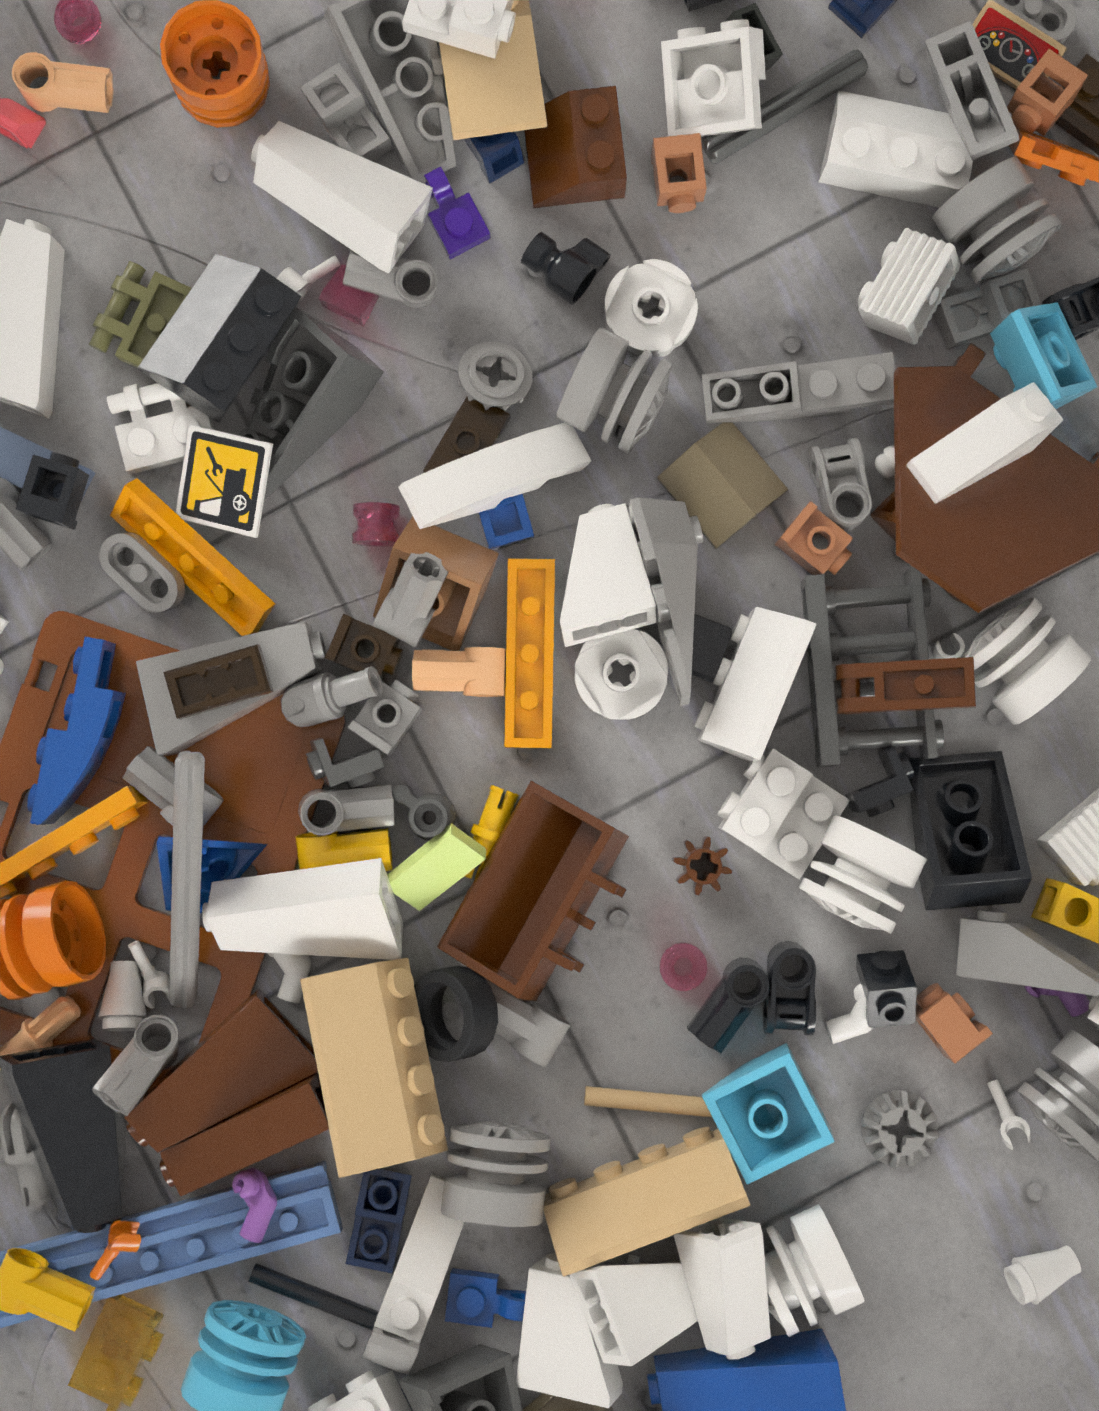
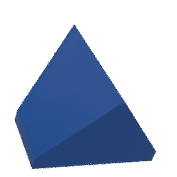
(219, 862)

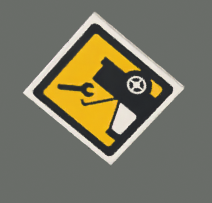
(224, 480)

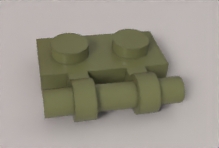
(153, 313)

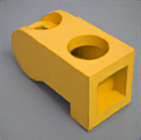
(1068, 909)

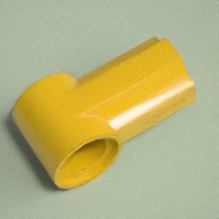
(344, 848)
(35, 1288)

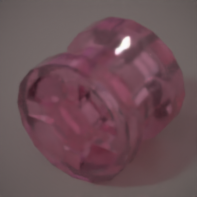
(375, 524)

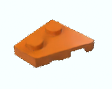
(1073, 163)

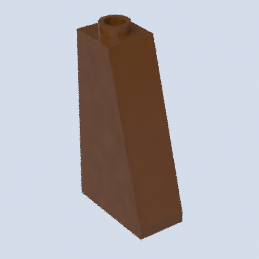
(229, 1070)
(246, 1137)

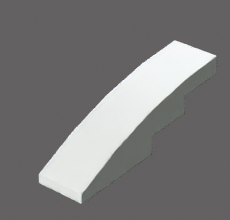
(493, 474)

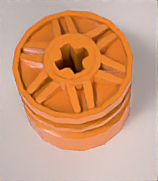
(211, 38)
(49, 940)

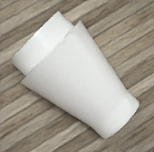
(123, 998)
(1039, 1274)

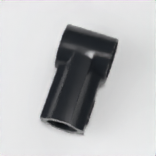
(727, 1008)

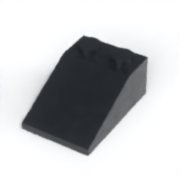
(967, 832)

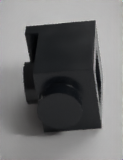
(37, 491)

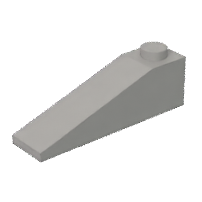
(399, 79)
(669, 555)

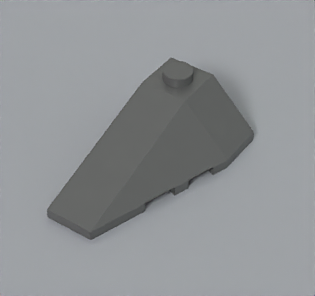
(308, 393)

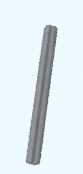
(186, 878)

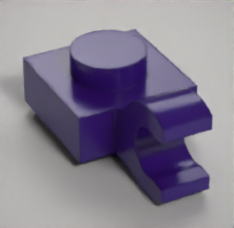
(455, 219)

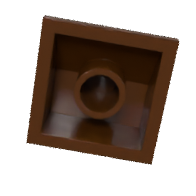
(578, 151)

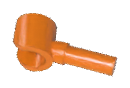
(121, 1237)

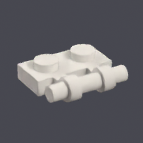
(157, 439)

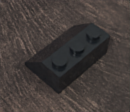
(219, 334)

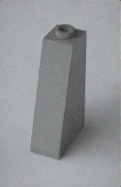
(290, 656)

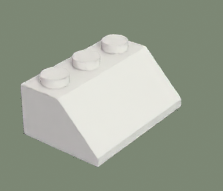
(894, 150)
(754, 682)

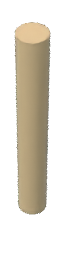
(645, 1101)

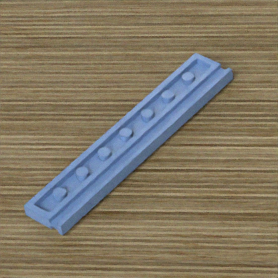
(194, 1236)

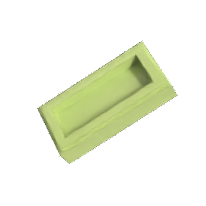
(436, 867)

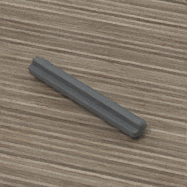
(791, 104)

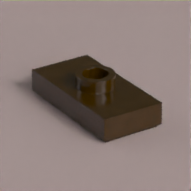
(469, 432)
(218, 682)

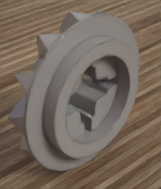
(514, 374)
(887, 1110)

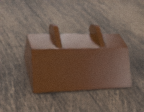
(534, 893)

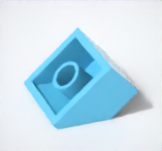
(1041, 349)
(768, 1114)

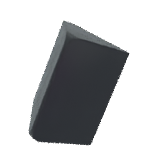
(709, 646)

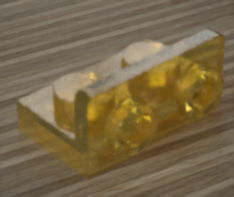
(116, 1350)

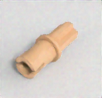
(42, 1030)

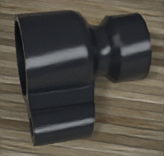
(565, 271)

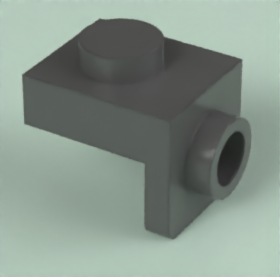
(354, 769)

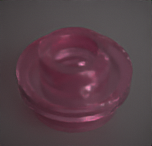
(68, 11)
(693, 977)

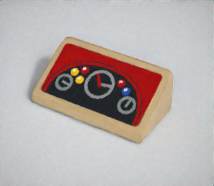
(1011, 43)

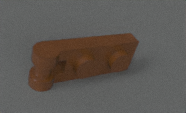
(907, 685)

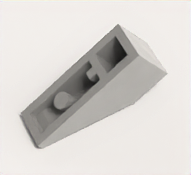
(970, 91)
(1018, 955)

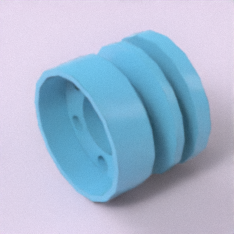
(242, 1359)

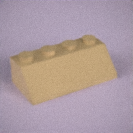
(373, 1066)
(642, 1200)

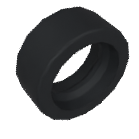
(478, 1008)

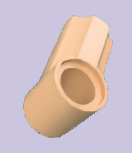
(67, 84)
(471, 671)

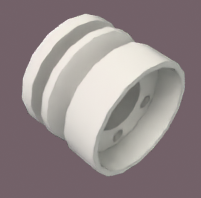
(1024, 661)
(862, 874)
(808, 1270)

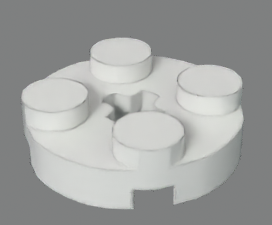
(640, 283)
(614, 699)

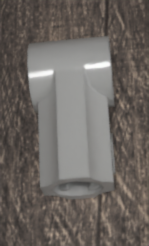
(368, 278)
(18, 533)
(410, 602)
(155, 780)
(352, 808)
(529, 1027)
(137, 1066)

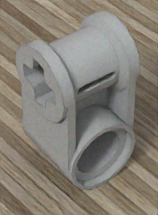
(841, 474)

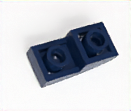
(378, 1220)

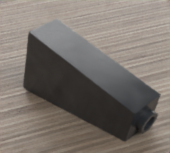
(69, 1128)

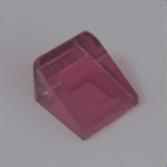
(347, 301)

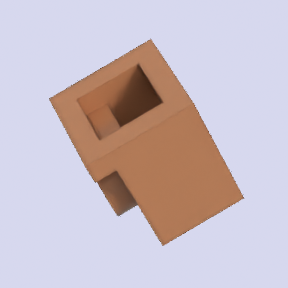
(1041, 101)
(679, 157)
(798, 542)
(948, 1022)

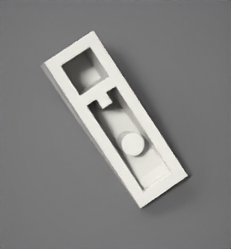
(986, 443)
(420, 1267)

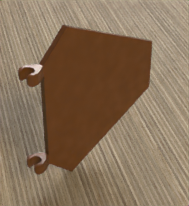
(1004, 527)

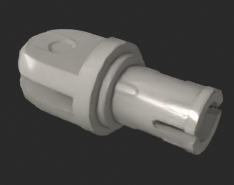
(327, 696)
(19, 1154)

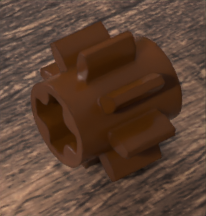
(708, 877)

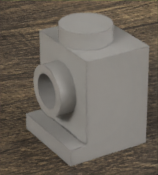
(387, 735)

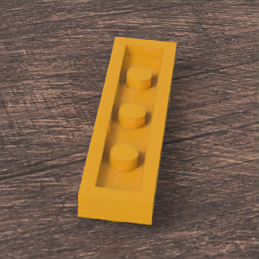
(193, 557)
(529, 653)
(74, 835)

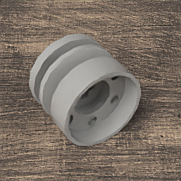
(996, 221)
(614, 390)
(1072, 1100)
(495, 1181)

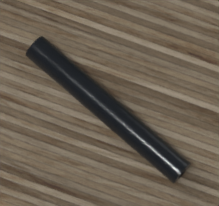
(313, 1296)

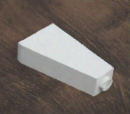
(342, 193)
(29, 315)
(309, 912)

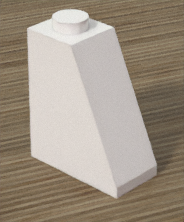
(605, 579)
(727, 1284)
(634, 1307)
(557, 1343)

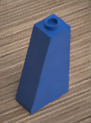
(778, 1376)

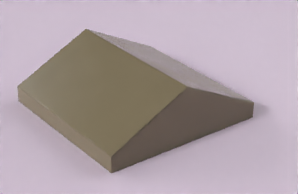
(722, 482)

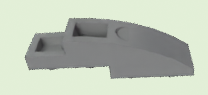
(798, 390)

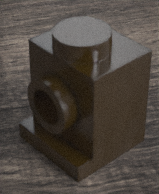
(345, 645)

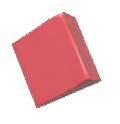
(20, 123)

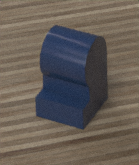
(496, 154)

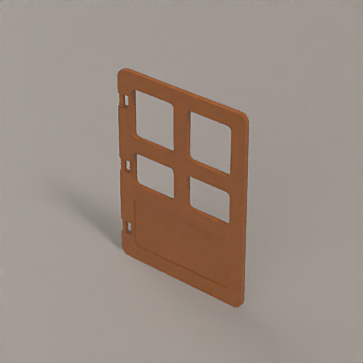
(250, 763)

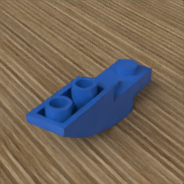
(75, 754)

